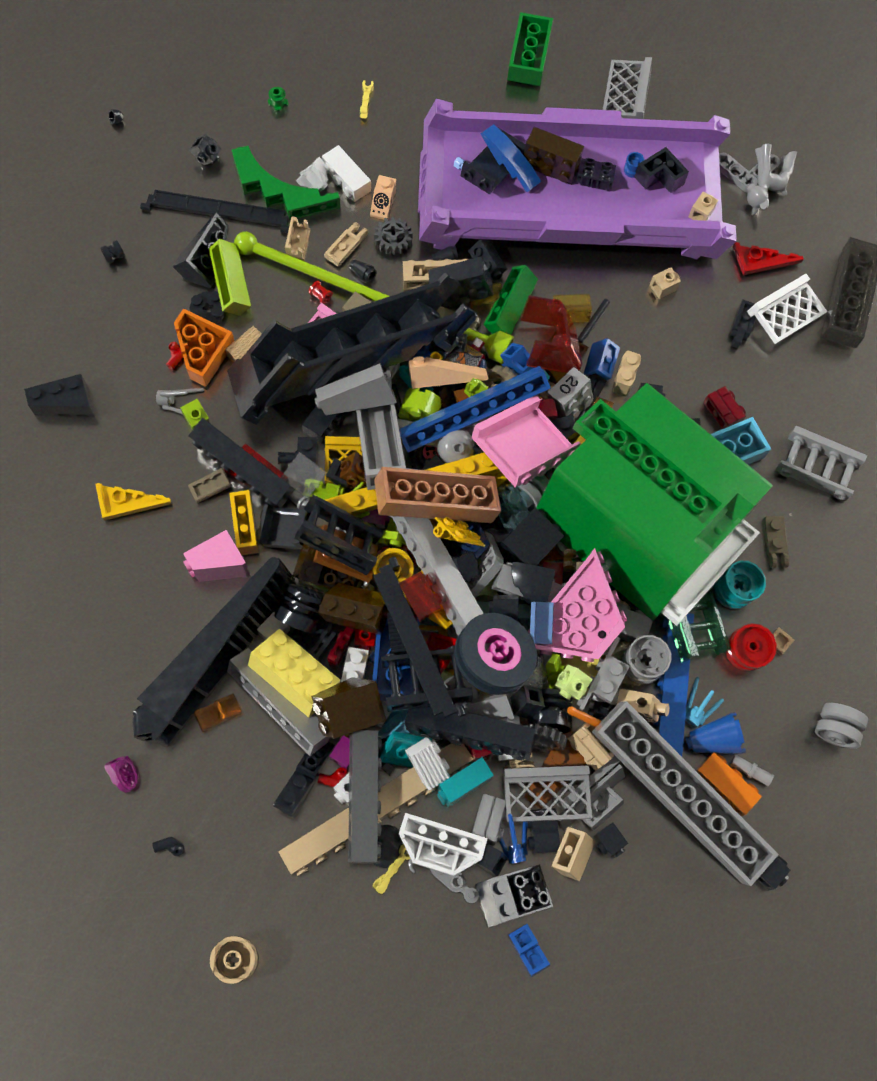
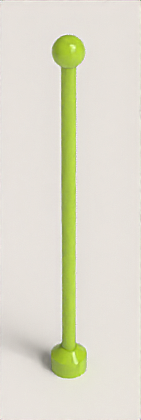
(248, 244)

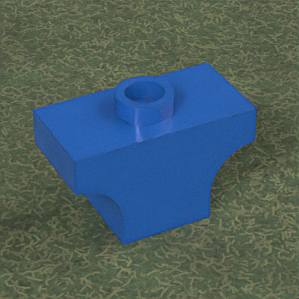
(516, 358)

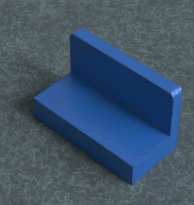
(602, 359)

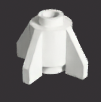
(314, 176)

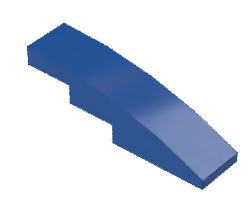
(511, 157)

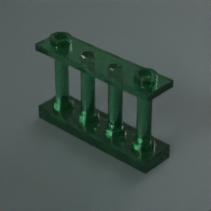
(683, 631)

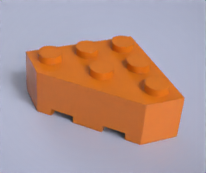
(201, 345)

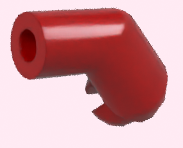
(176, 354)
(333, 779)

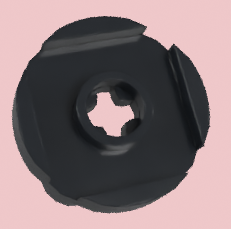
(205, 299)

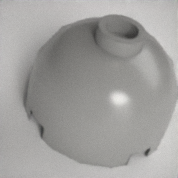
(455, 446)

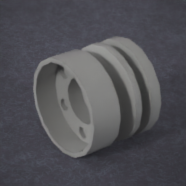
(653, 651)

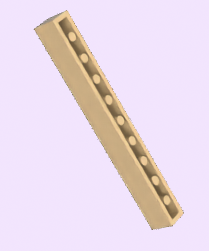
(393, 795)

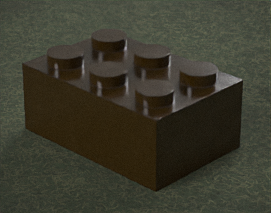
(553, 155)

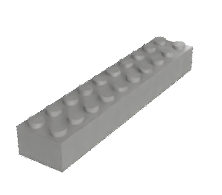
(685, 793)

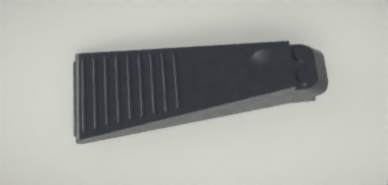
(205, 660)

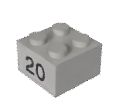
(572, 394)

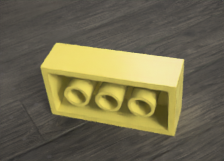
(291, 670)

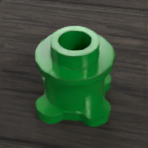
(277, 98)

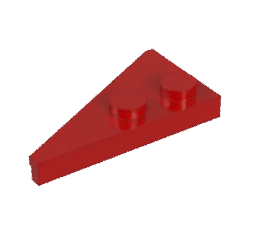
(761, 259)

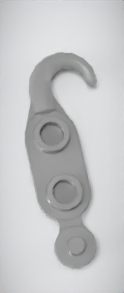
(454, 883)

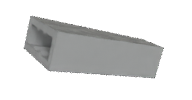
(356, 392)

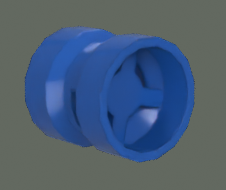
(631, 164)

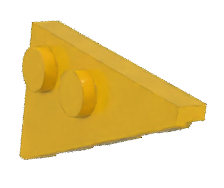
(120, 502)

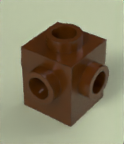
(353, 469)

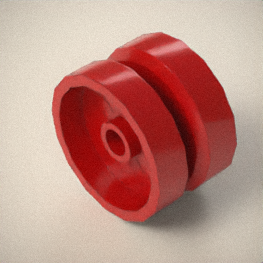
(762, 647)

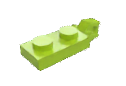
(554, 668)

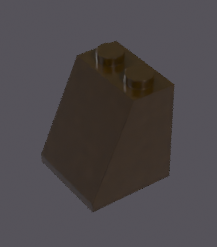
(348, 707)

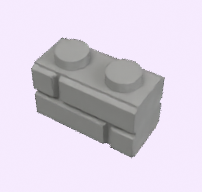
(490, 818)

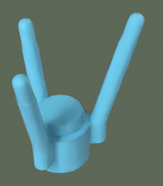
(694, 715)

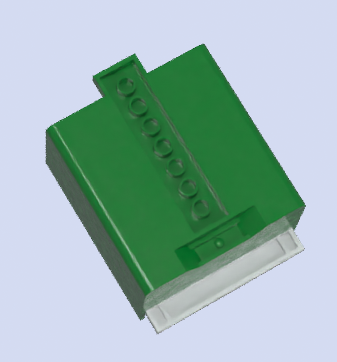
(654, 501)

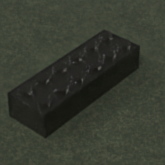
(852, 294)

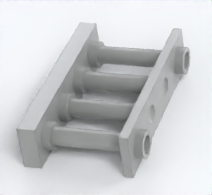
(822, 445)

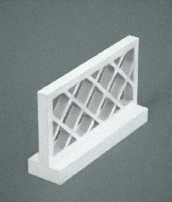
(777, 298)

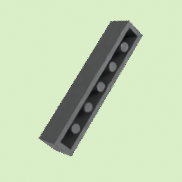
(363, 797)

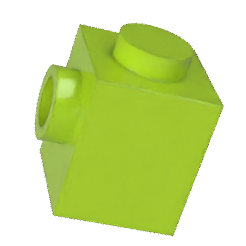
(194, 413)

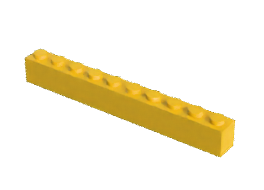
(366, 500)

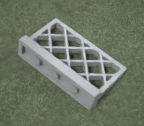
(642, 87)
(551, 775)

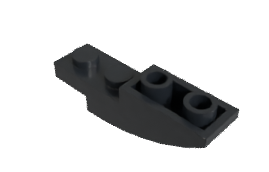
(302, 779)

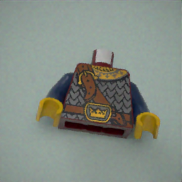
(470, 357)

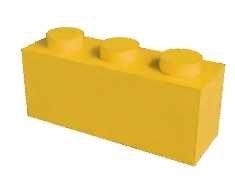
(244, 522)

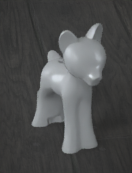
(758, 195)

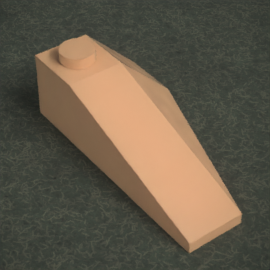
(435, 372)

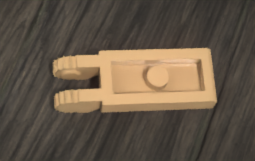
(345, 244)

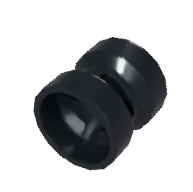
(112, 252)

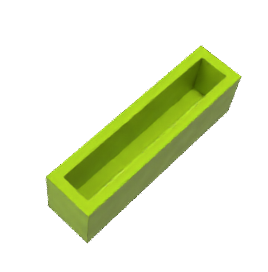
(229, 277)

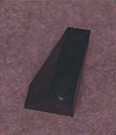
(195, 261)

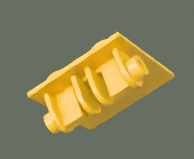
(456, 531)

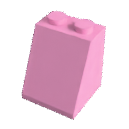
(216, 559)

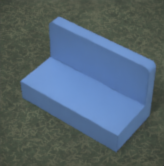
(541, 622)

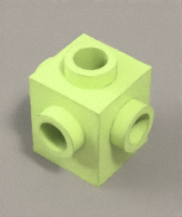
(573, 683)

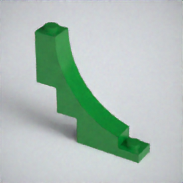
(298, 201)

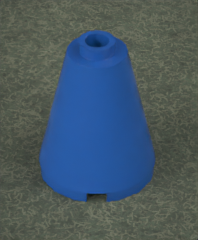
(718, 737)

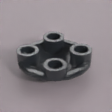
(390, 844)

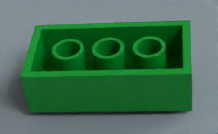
(530, 49)

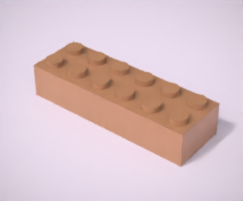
(436, 495)

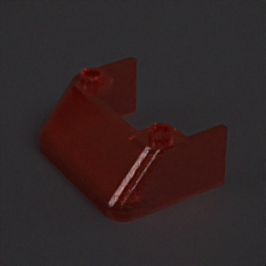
(564, 350)

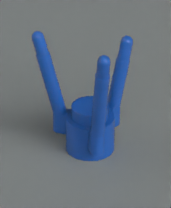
(516, 852)

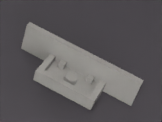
(608, 679)
(603, 800)

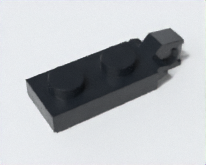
(742, 324)

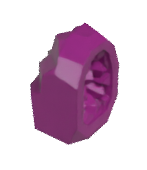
(122, 773)

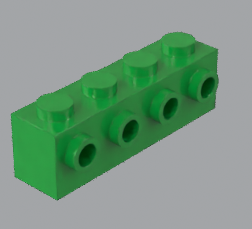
(512, 300)

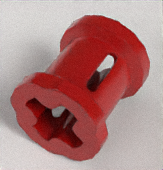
(320, 292)

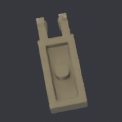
(776, 540)

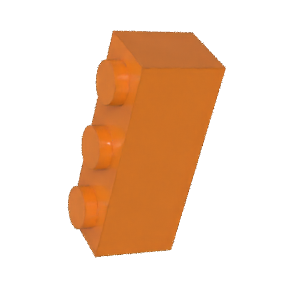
(729, 784)

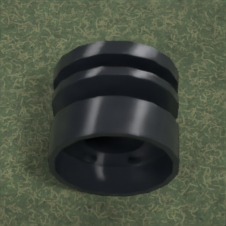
(300, 608)
(554, 712)

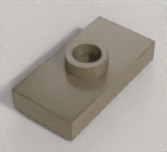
(210, 485)

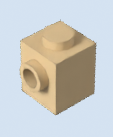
(703, 207)
(665, 283)

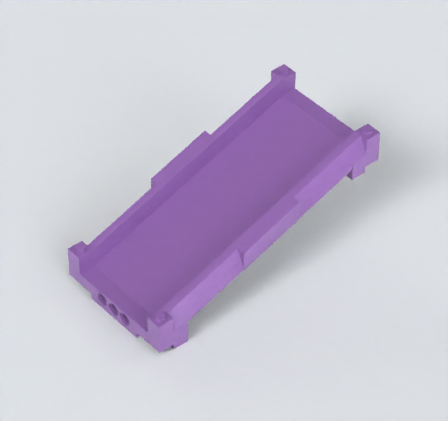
(575, 212)

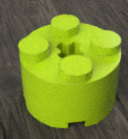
(419, 404)

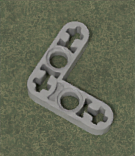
(749, 176)
(490, 566)

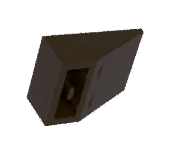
(319, 574)

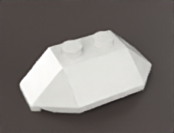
(440, 845)

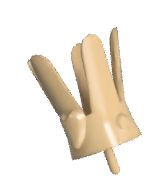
(519, 764)

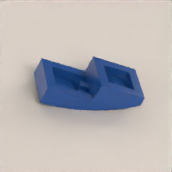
(529, 950)

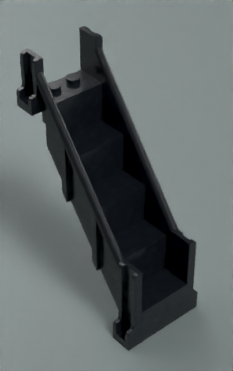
(312, 355)

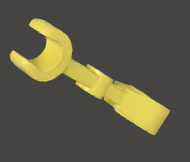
(367, 91)
(382, 882)

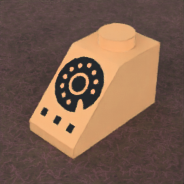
(383, 197)

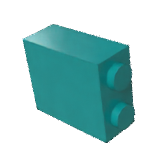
(464, 782)

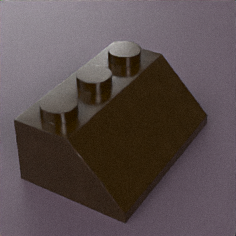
(354, 608)

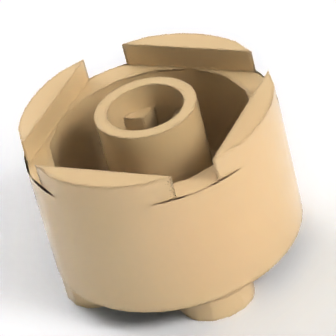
(224, 969)

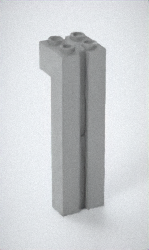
(379, 439)

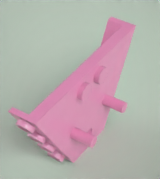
(582, 611)

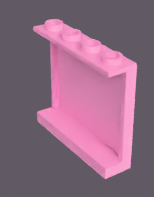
(522, 442)

